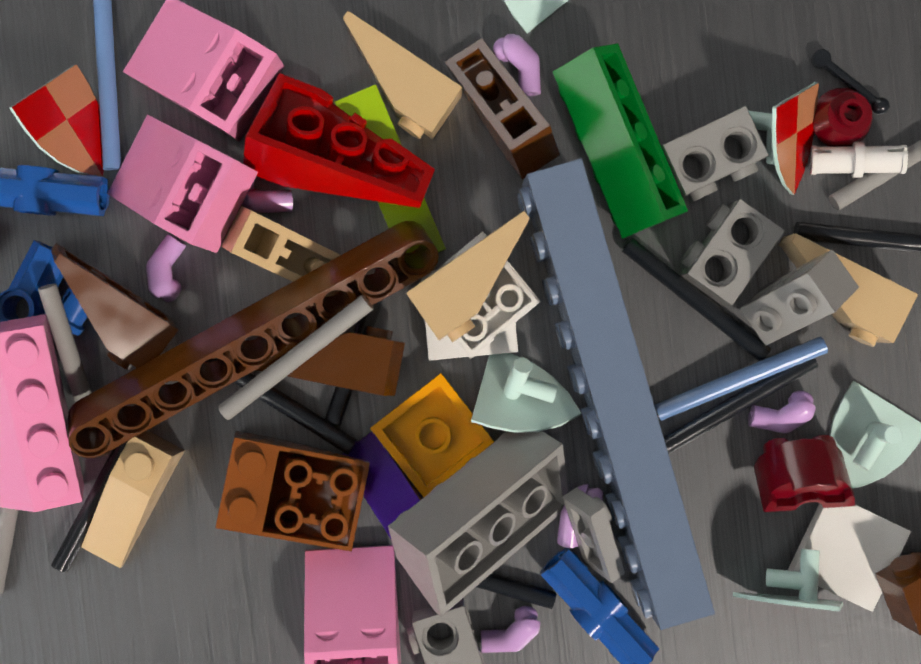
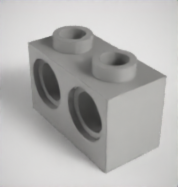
(707, 147)
(738, 260)
(799, 298)
(459, 648)

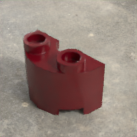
(802, 473)

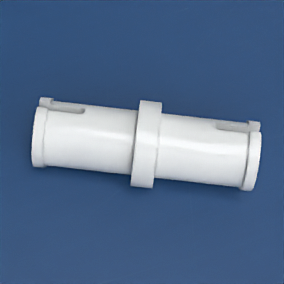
(858, 159)

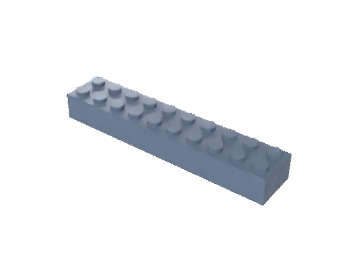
(616, 395)

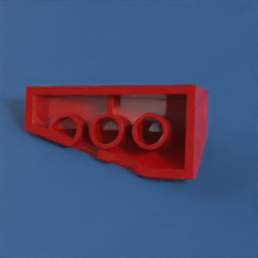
(319, 148)

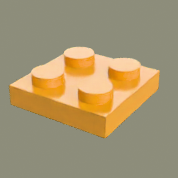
(431, 434)

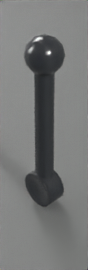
(822, 59)

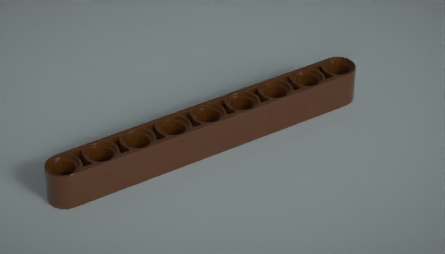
(238, 357)

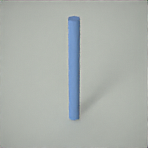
(107, 84)
(741, 378)

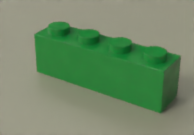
(619, 139)

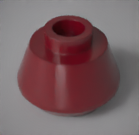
(842, 117)

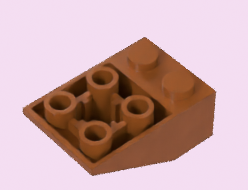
(292, 492)

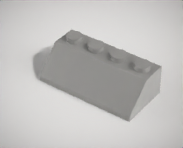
(481, 516)

